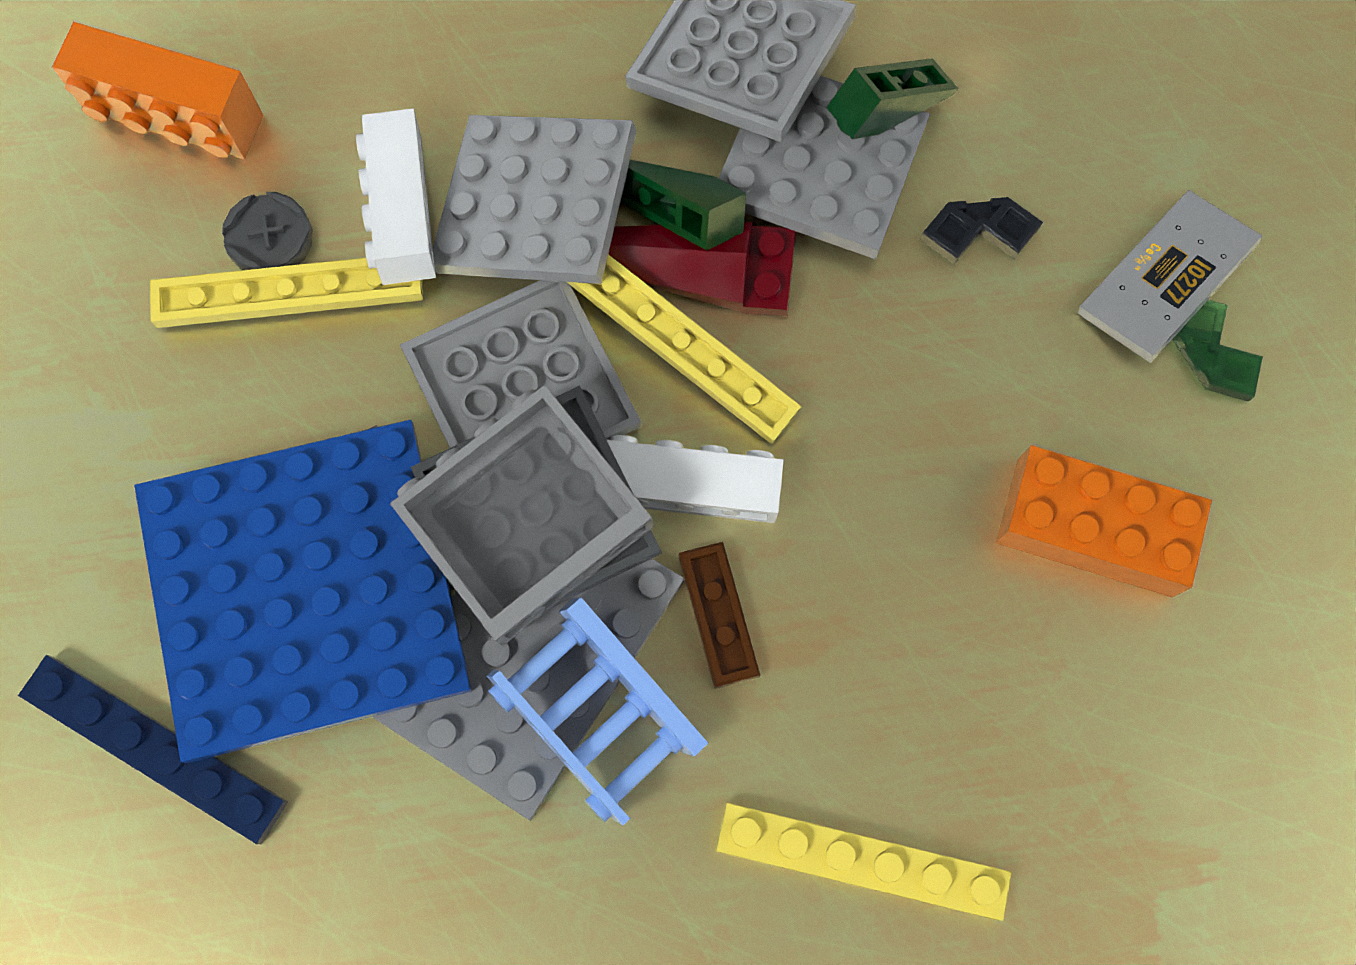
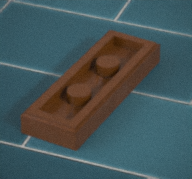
(719, 615)

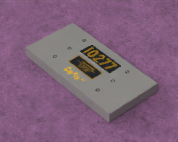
(1169, 275)

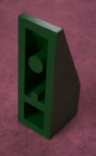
(887, 95)
(685, 202)

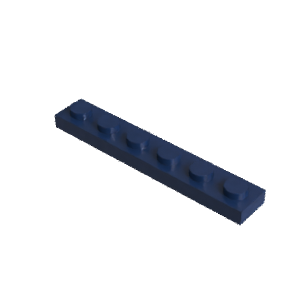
(152, 749)

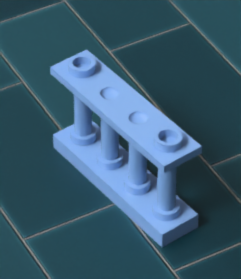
(642, 700)

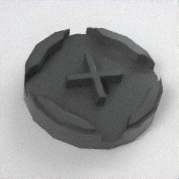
(267, 232)

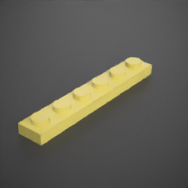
(273, 292)
(691, 350)
(864, 861)

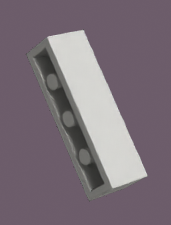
(397, 197)
(701, 480)

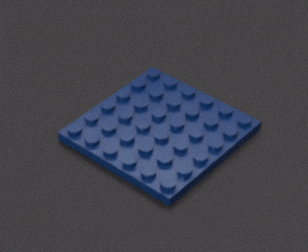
(296, 593)

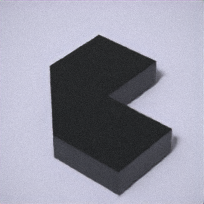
(997, 220)

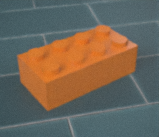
(158, 91)
(1104, 521)

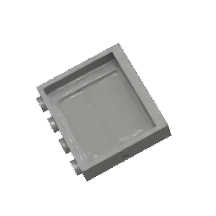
(522, 514)

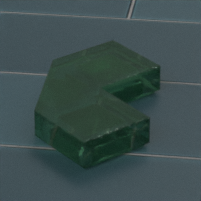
(1216, 365)

